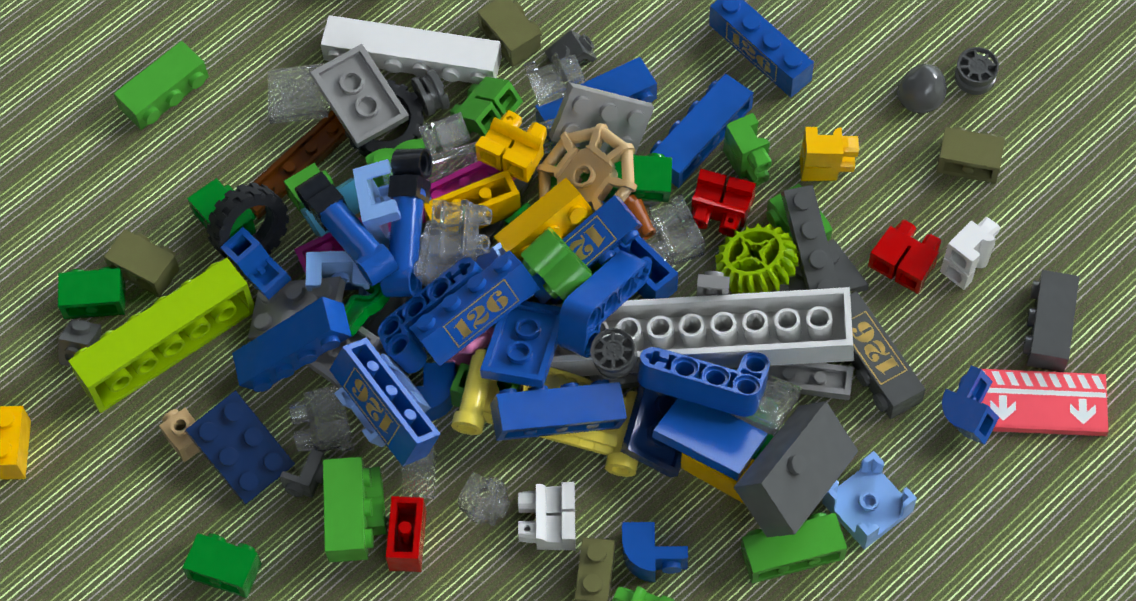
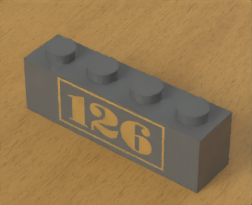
(881, 364)

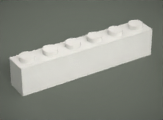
(414, 49)

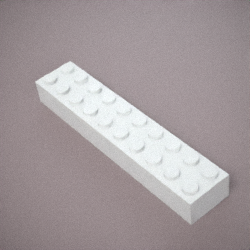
(724, 328)

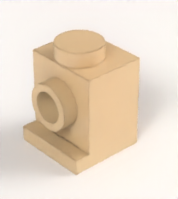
(179, 440)

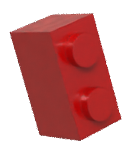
(406, 534)

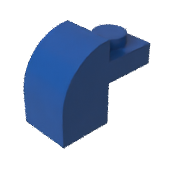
(255, 263)
(437, 387)
(965, 407)
(644, 557)

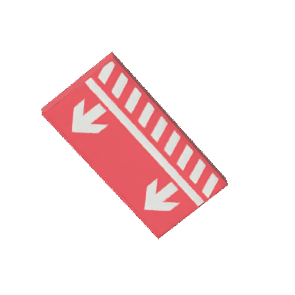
(1048, 402)

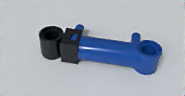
(411, 192)
(334, 215)

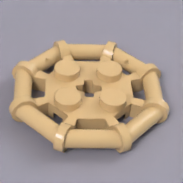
(590, 159)

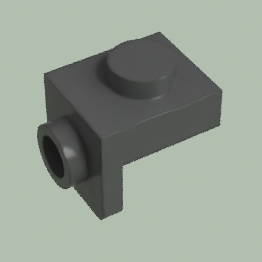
(572, 44)
(75, 337)
(309, 478)

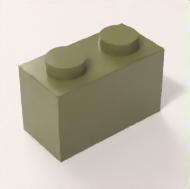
(507, 23)
(970, 154)
(143, 262)
(595, 570)

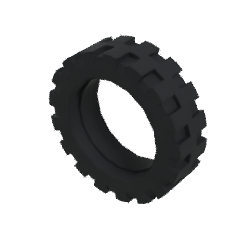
(416, 119)
(239, 201)

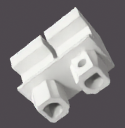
(969, 250)
(554, 517)

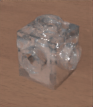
(484, 499)

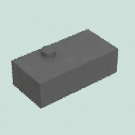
(796, 469)

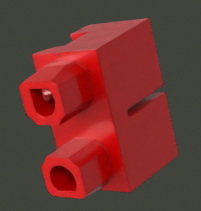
(708, 202)
(905, 256)

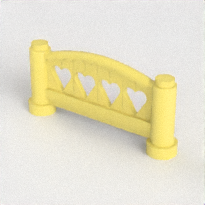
(476, 410)

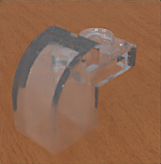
(444, 133)
(419, 476)

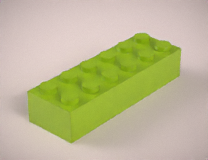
(162, 334)

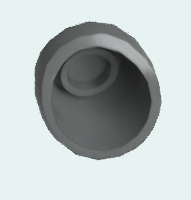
(922, 89)

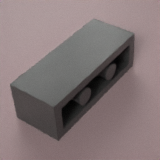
(1051, 320)

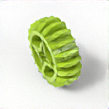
(757, 259)

